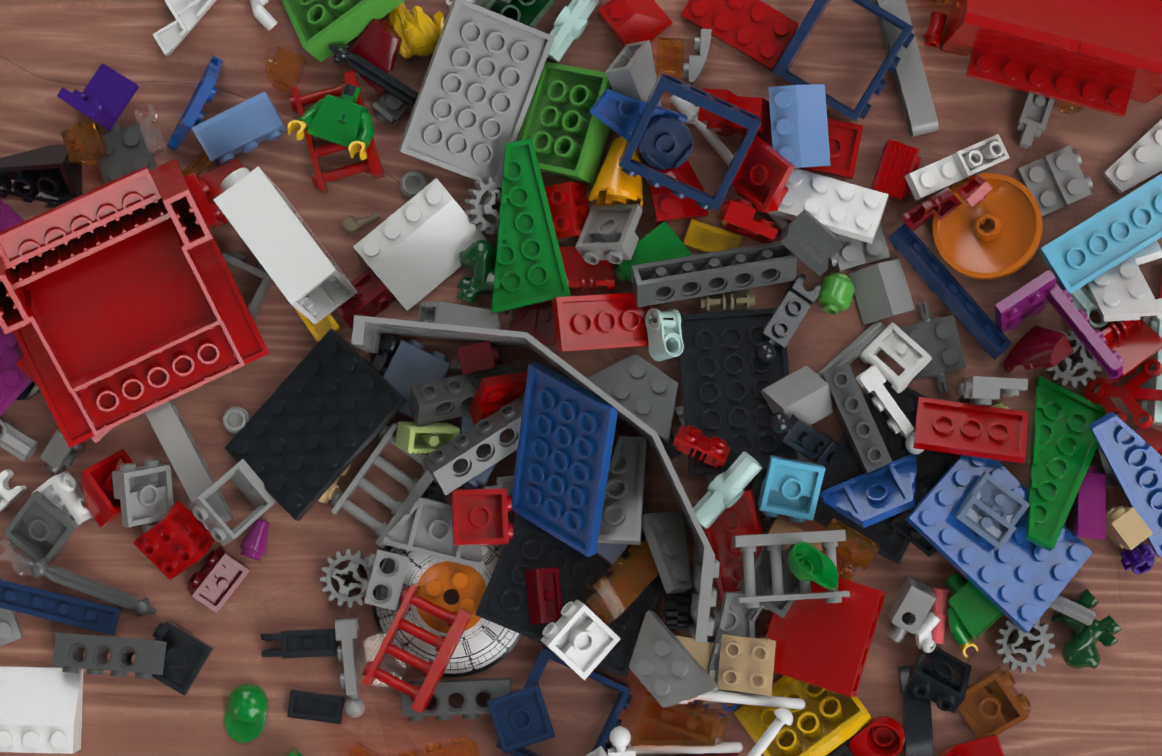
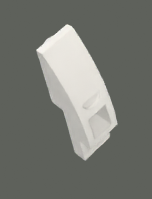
(957, 167)

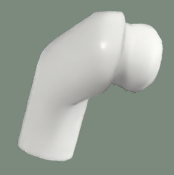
(924, 635)

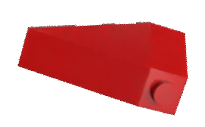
(670, 207)

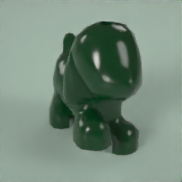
(480, 260)
(1081, 648)

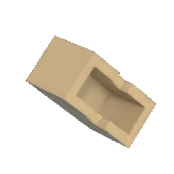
(1126, 527)

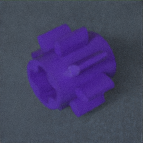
(1138, 559)

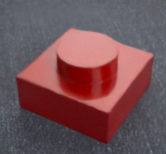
(974, 190)

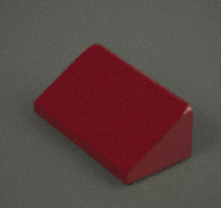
(544, 595)

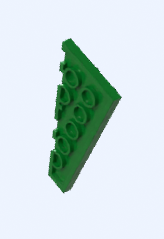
(1059, 458)

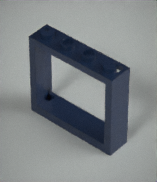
(877, 83)
(708, 102)
(622, 701)

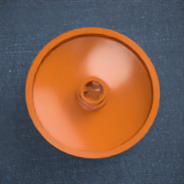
(993, 234)

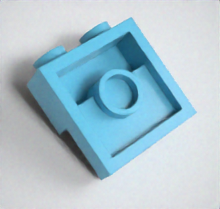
(791, 489)

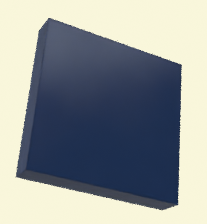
(521, 718)

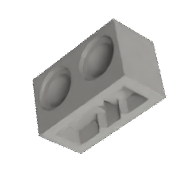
(392, 580)

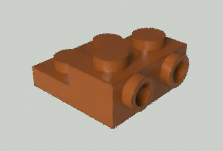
(994, 704)

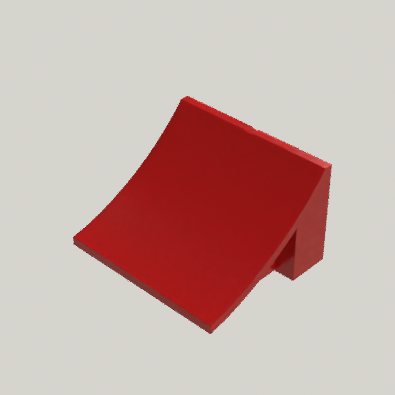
(1063, 49)
(122, 301)

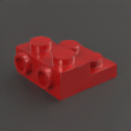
(763, 176)
(739, 219)
(495, 393)
(481, 517)

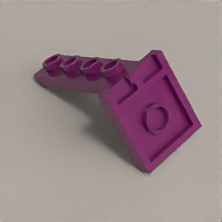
(1032, 300)

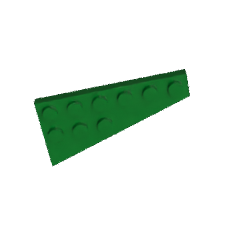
(527, 248)

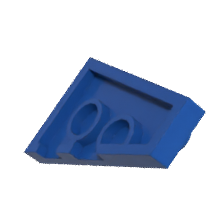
(622, 112)

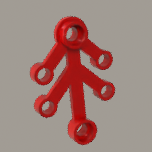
(1128, 393)

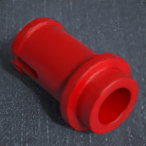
(933, 37)

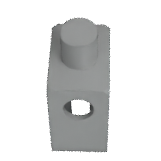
(912, 598)

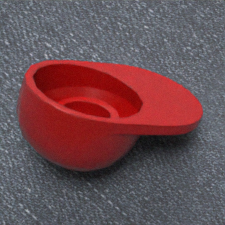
(879, 738)

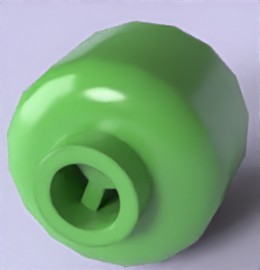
(835, 293)

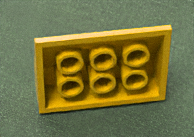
(816, 729)

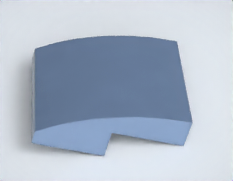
(992, 510)

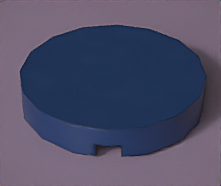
(666, 143)

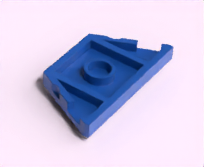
(193, 112)
(876, 493)

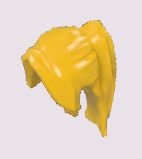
(418, 34)

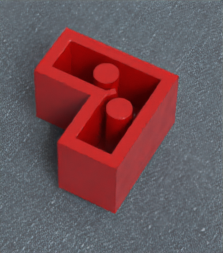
(726, 128)

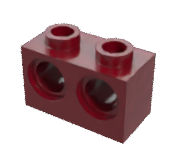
(479, 357)

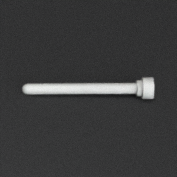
(750, 699)
(724, 747)

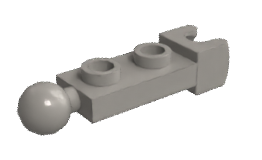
(347, 631)

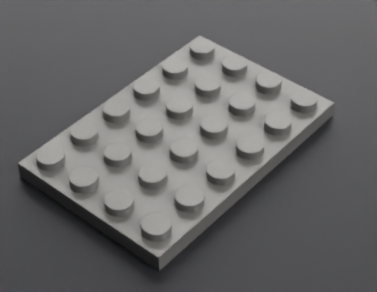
(475, 91)

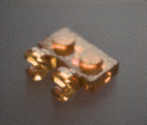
(856, 549)

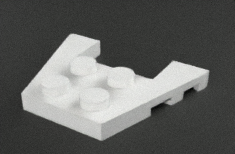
(187, 16)
(1123, 291)

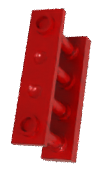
(319, 178)
(444, 646)

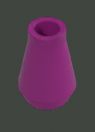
(255, 541)

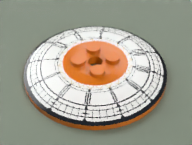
(482, 641)

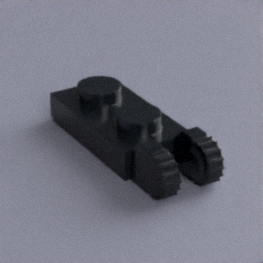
(302, 643)

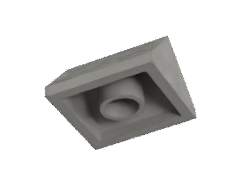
(881, 291)
(800, 394)

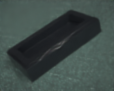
(316, 706)

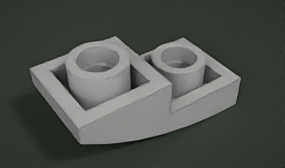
(695, 63)

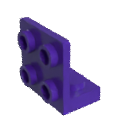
(103, 96)

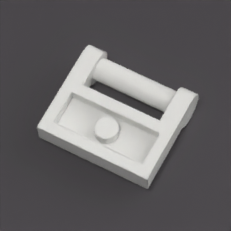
(902, 351)

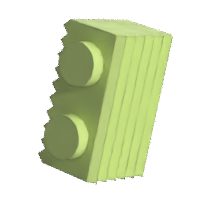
(424, 437)

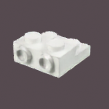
(579, 638)

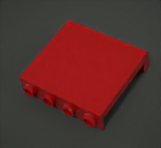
(827, 640)

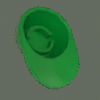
(812, 565)
(246, 712)

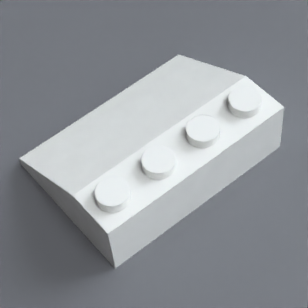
(419, 244)
(40, 710)

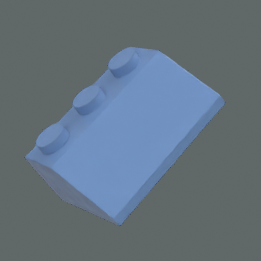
(800, 124)
(240, 129)

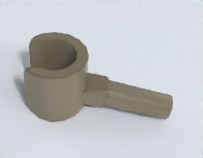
(351, 226)

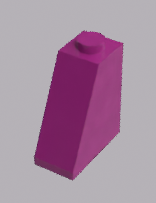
(1088, 510)

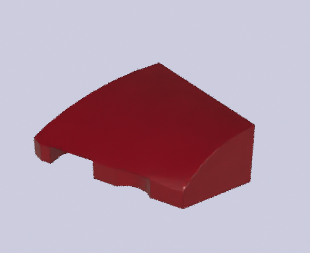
(378, 46)
(939, 204)
(1038, 349)

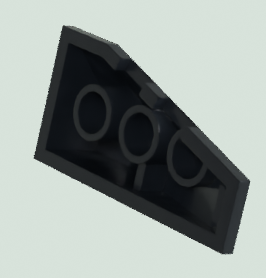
(41, 176)

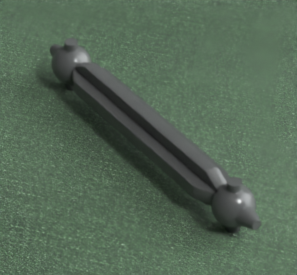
(90, 587)

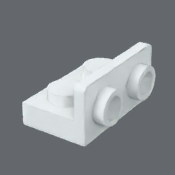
(67, 496)

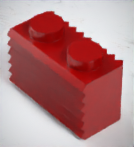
(895, 163)

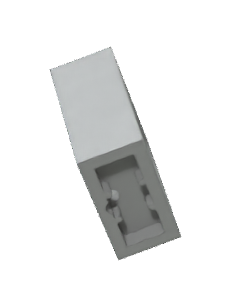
(250, 486)

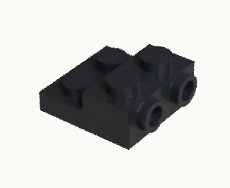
(183, 656)
(939, 678)

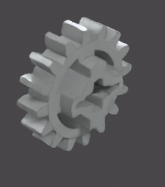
(482, 202)
(1068, 369)
(345, 589)
(1028, 654)

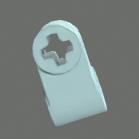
(664, 335)

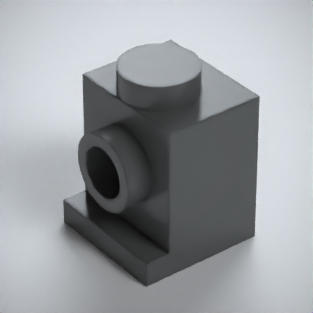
(58, 454)

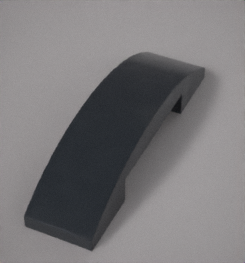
(916, 719)

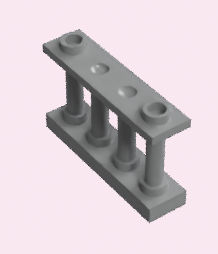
(399, 508)
(774, 542)

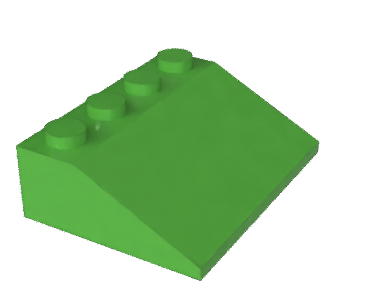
(333, 21)
(560, 122)

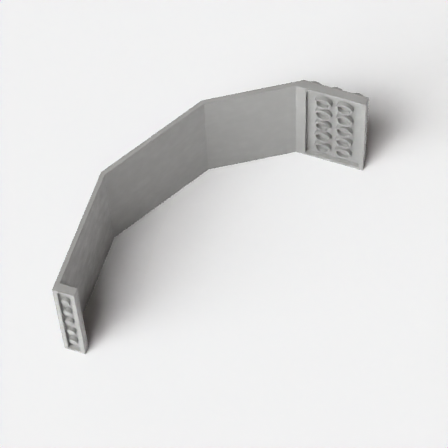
(367, 336)

